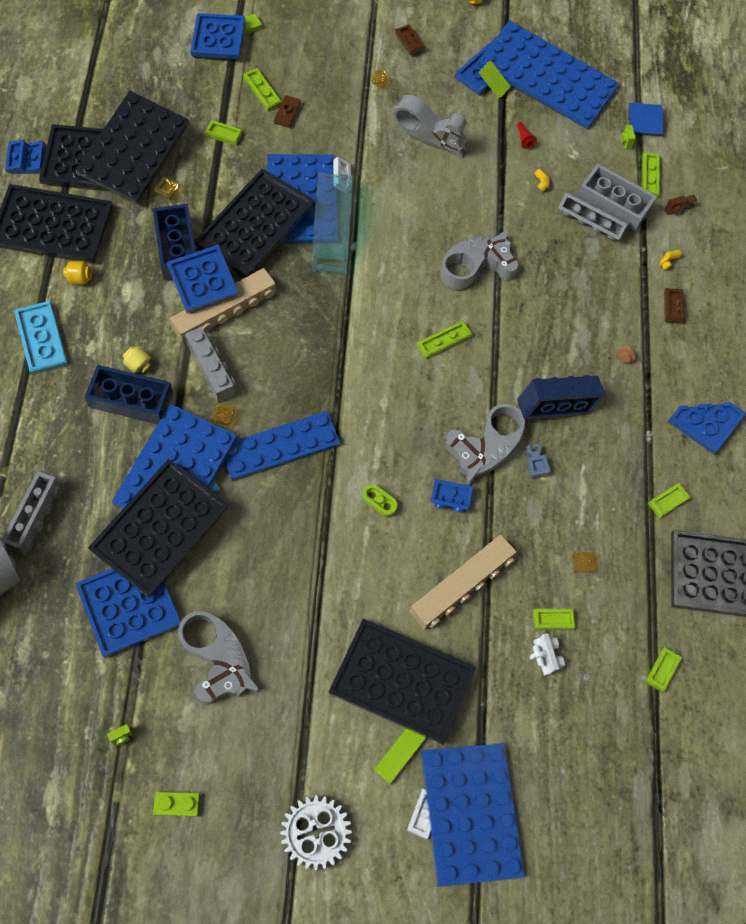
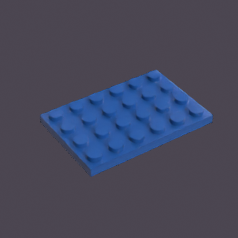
(301, 173)
(187, 442)
(471, 815)

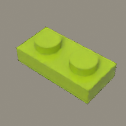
(176, 804)

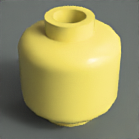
(136, 359)

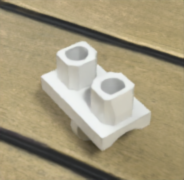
(545, 654)

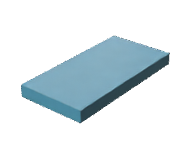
(40, 337)

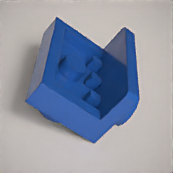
(451, 494)

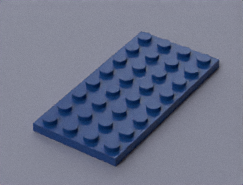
(549, 74)

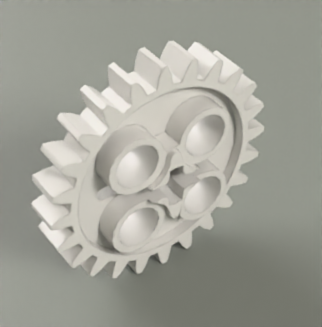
(321, 853)

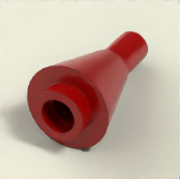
(527, 139)

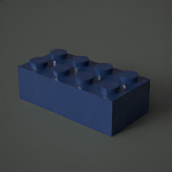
(173, 234)
(128, 394)
(560, 396)

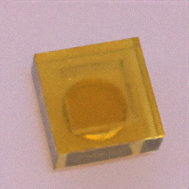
(166, 188)
(223, 414)
(583, 562)

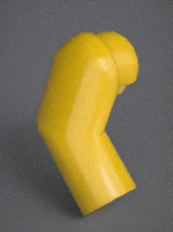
(545, 180)
(665, 261)

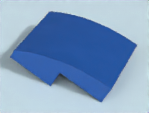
(646, 118)
(25, 157)

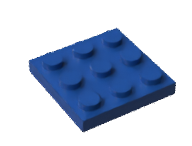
(218, 36)
(202, 278)

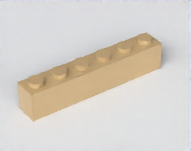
(250, 292)
(462, 582)

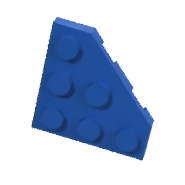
(707, 423)

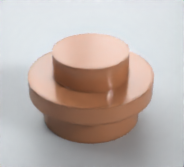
(626, 354)

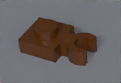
(677, 204)

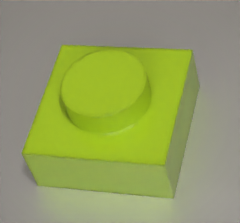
(628, 137)
(120, 735)

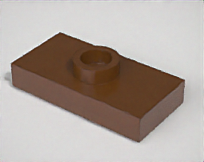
(409, 39)
(287, 111)
(673, 305)

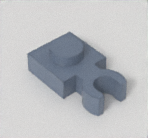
(537, 464)

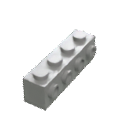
(593, 215)
(210, 365)
(31, 513)

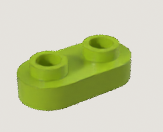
(381, 499)

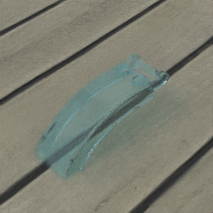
(332, 221)

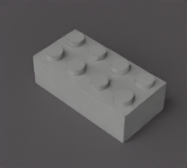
(617, 196)

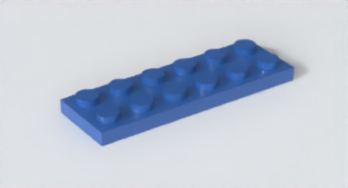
(281, 445)

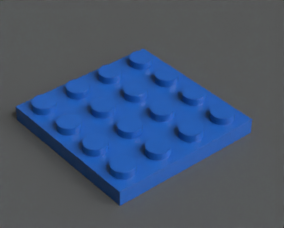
(122, 613)

